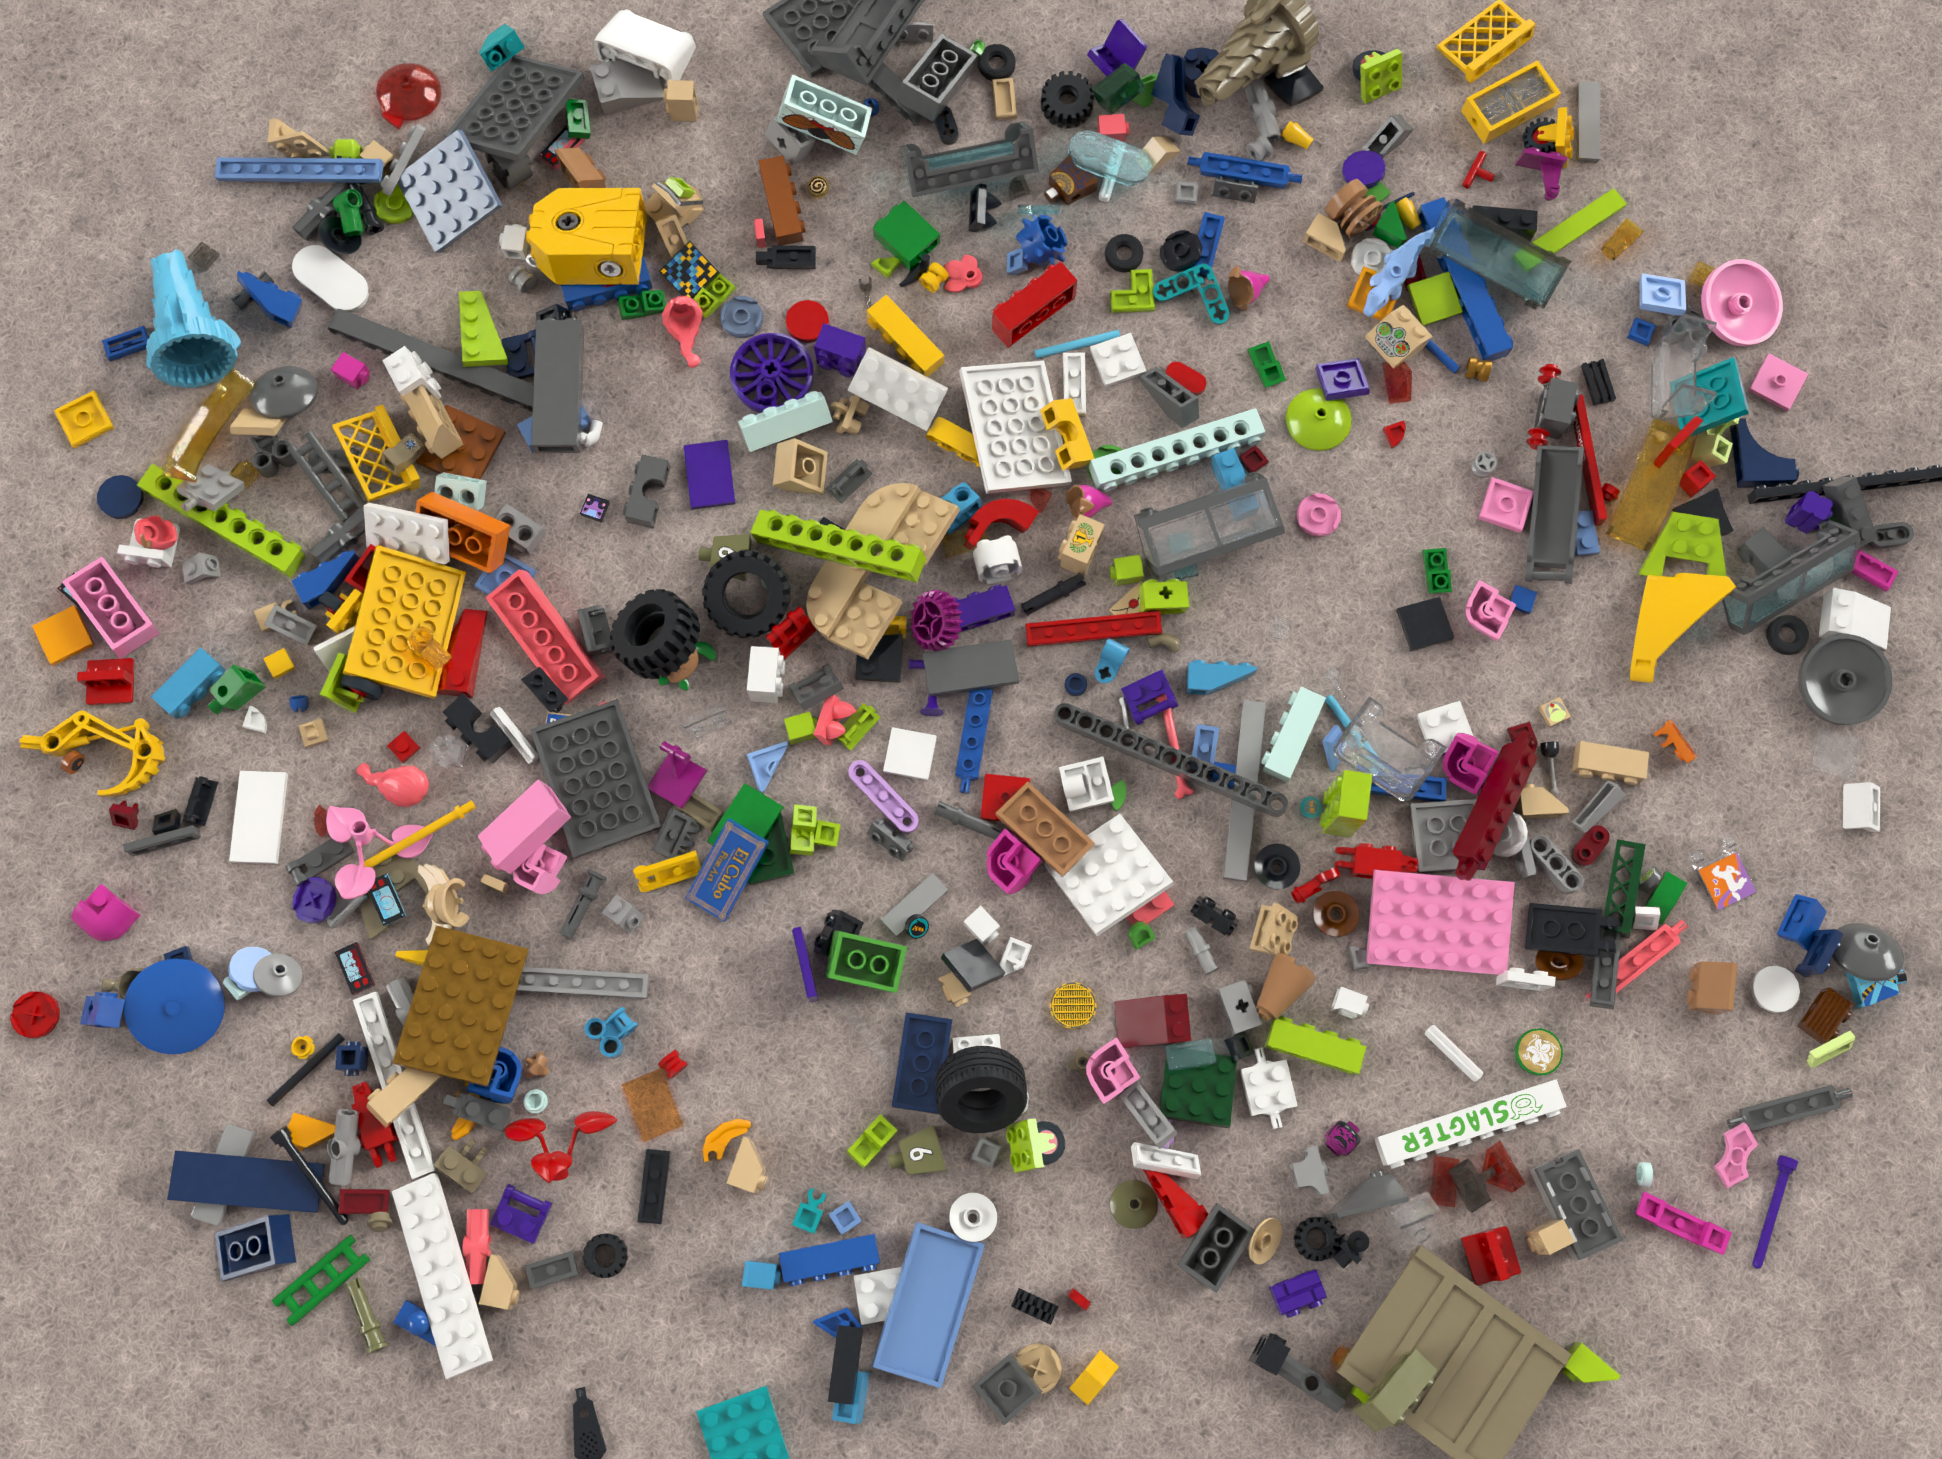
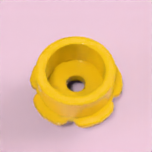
(296, 1047)

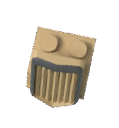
(666, 202)

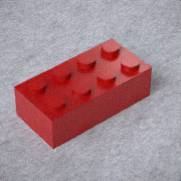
(1033, 304)

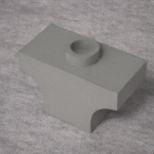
(1310, 1172)

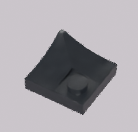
(1295, 87)
(1709, 506)
(884, 661)

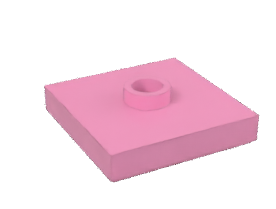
(1778, 382)
(1506, 505)

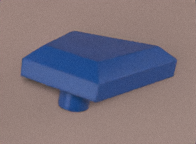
(842, 1317)

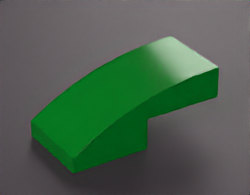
(1266, 365)
(1666, 894)

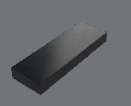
(654, 1186)
(845, 1365)

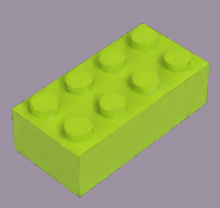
(1346, 803)

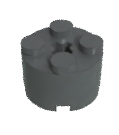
(509, 171)

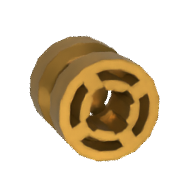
(1478, 369)

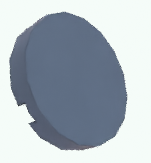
(739, 323)

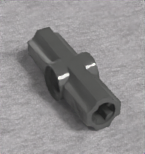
(317, 211)
(340, 537)
(1323, 1391)

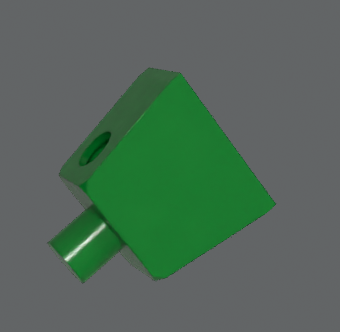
(235, 689)

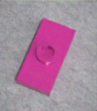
(1874, 571)

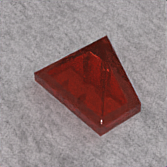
(1398, 382)
(1507, 1174)

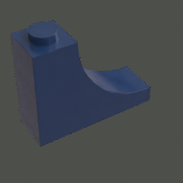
(1756, 465)

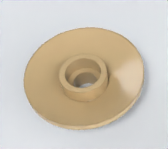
(1265, 1241)

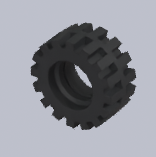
(590, 1255)

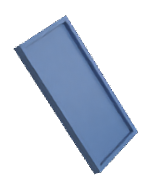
(927, 1305)

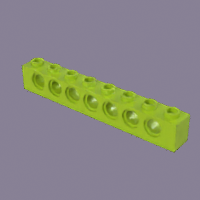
(825, 548)
(286, 562)

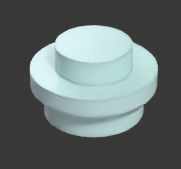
(535, 1101)

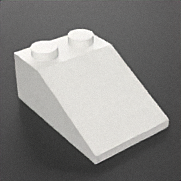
(1854, 615)

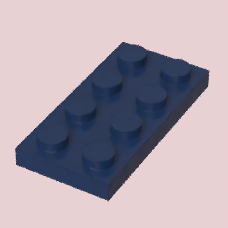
(921, 1054)

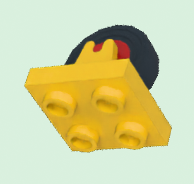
(341, 610)

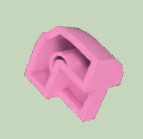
(1488, 611)
(540, 870)
(1110, 1070)

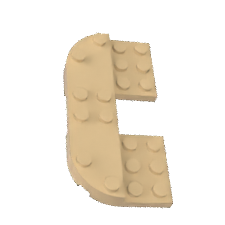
(840, 601)

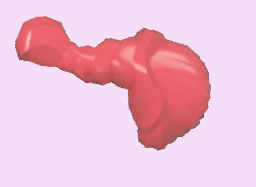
(682, 319)
(400, 785)

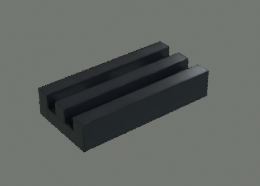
(1607, 382)

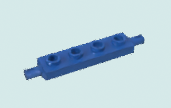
(1245, 169)
(973, 737)

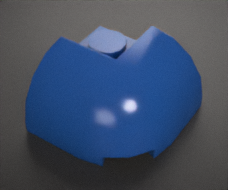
(503, 1080)

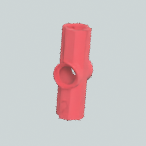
(477, 1245)

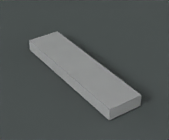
(1588, 121)

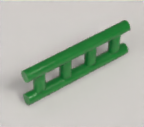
(319, 1295)

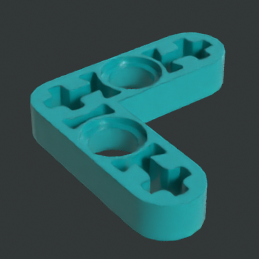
(1195, 283)

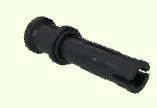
(367, 212)

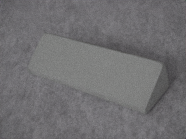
(234, 1142)

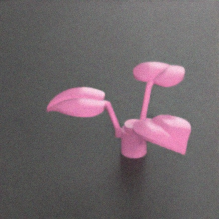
(346, 823)

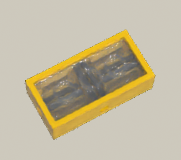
(1510, 102)

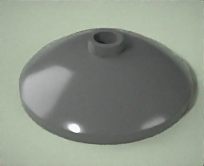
(284, 392)
(1868, 952)

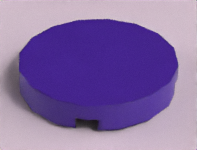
(1365, 166)
(314, 900)

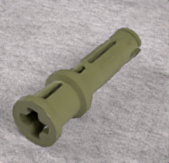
(369, 1327)

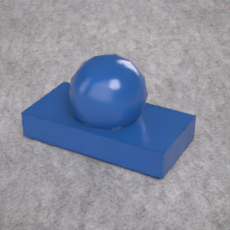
(415, 1321)

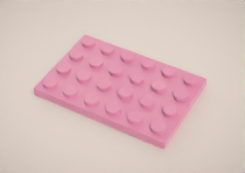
(1440, 922)

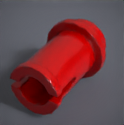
(1305, 891)

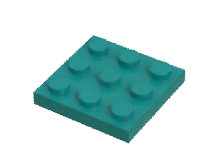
(1729, 399)
(743, 1428)

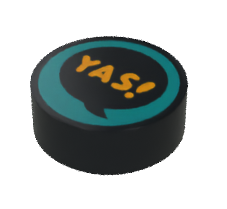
(916, 926)

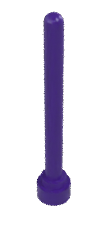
(1786, 1166)

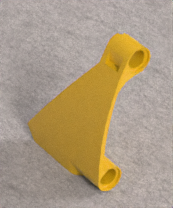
(1669, 610)

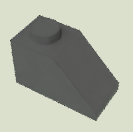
(1389, 135)

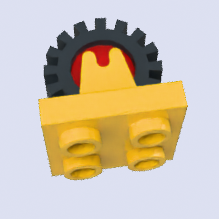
(1551, 135)

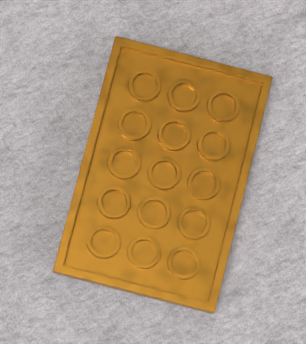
(461, 1006)

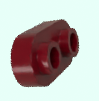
(1591, 845)

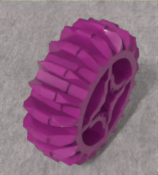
(935, 620)

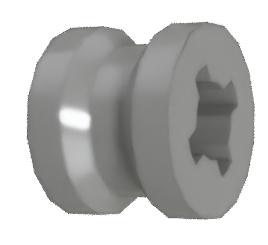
(1259, 149)
(522, 279)
(1486, 460)

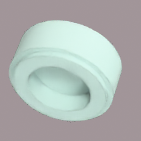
(1644, 1174)

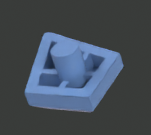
(1329, 743)

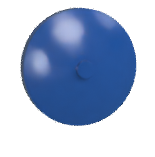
(174, 1006)

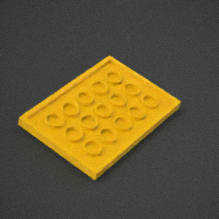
(397, 599)

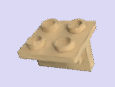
(1274, 930)

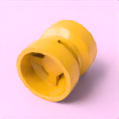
(933, 277)

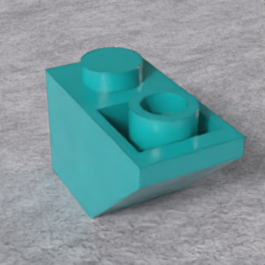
(500, 47)

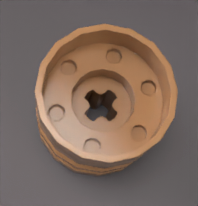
(1353, 208)

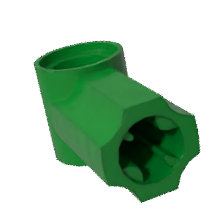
(348, 206)

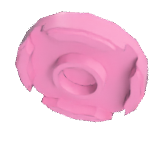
(1318, 515)

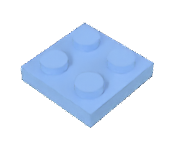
(1662, 294)

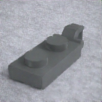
(478, 1110)

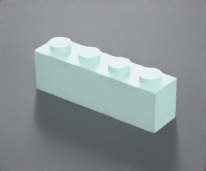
(785, 421)
(1293, 735)

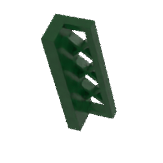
(1633, 886)

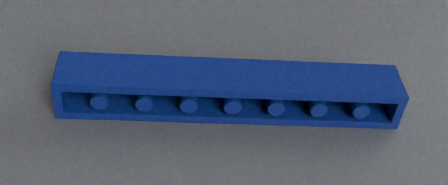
(1477, 305)

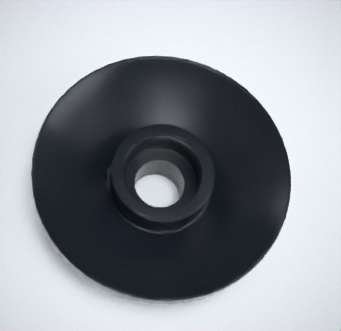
(333, 236)
(1285, 858)

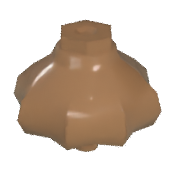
(536, 1066)

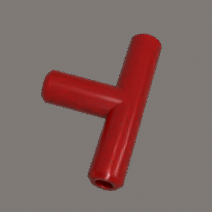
(1475, 170)

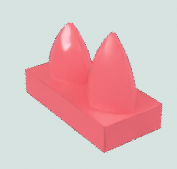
(828, 723)

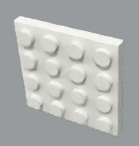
(1113, 876)

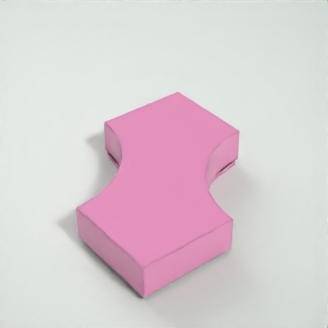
(1738, 1147)

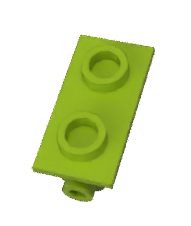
(858, 725)

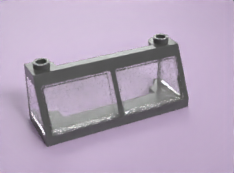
(1209, 525)

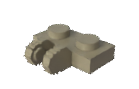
(461, 1169)

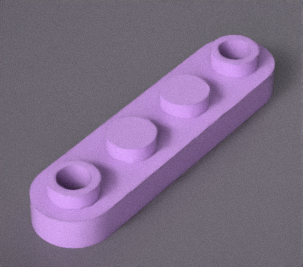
(883, 796)

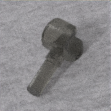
(866, 288)

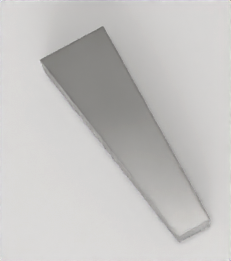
(1598, 806)

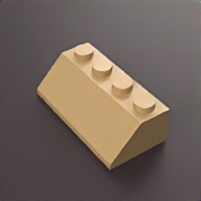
(432, 421)

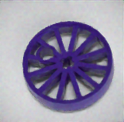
(762, 371)

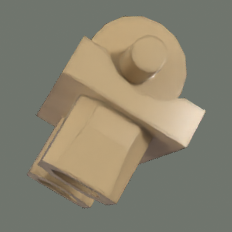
(847, 423)

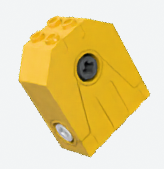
(589, 235)

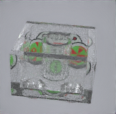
(1415, 1224)

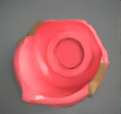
(155, 533)

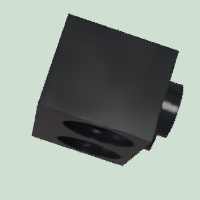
(1270, 1353)

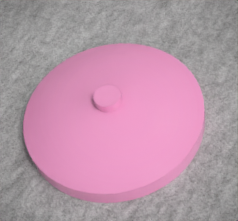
(1742, 302)

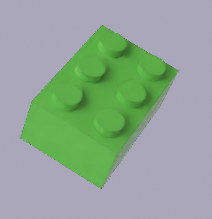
(865, 961)

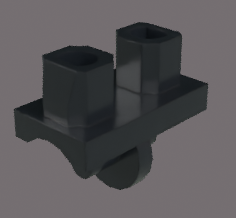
(1351, 1248)

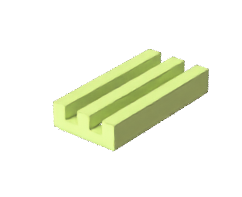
(1831, 1049)

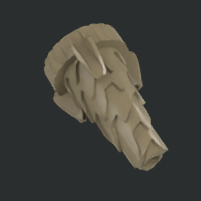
(1268, 37)

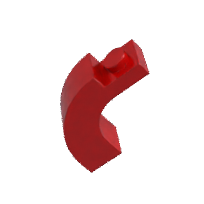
(1007, 511)

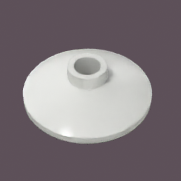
(985, 1217)

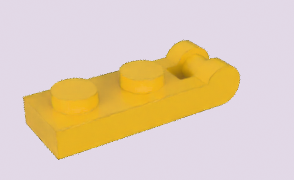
(667, 871)

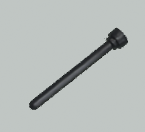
(283, 1139)

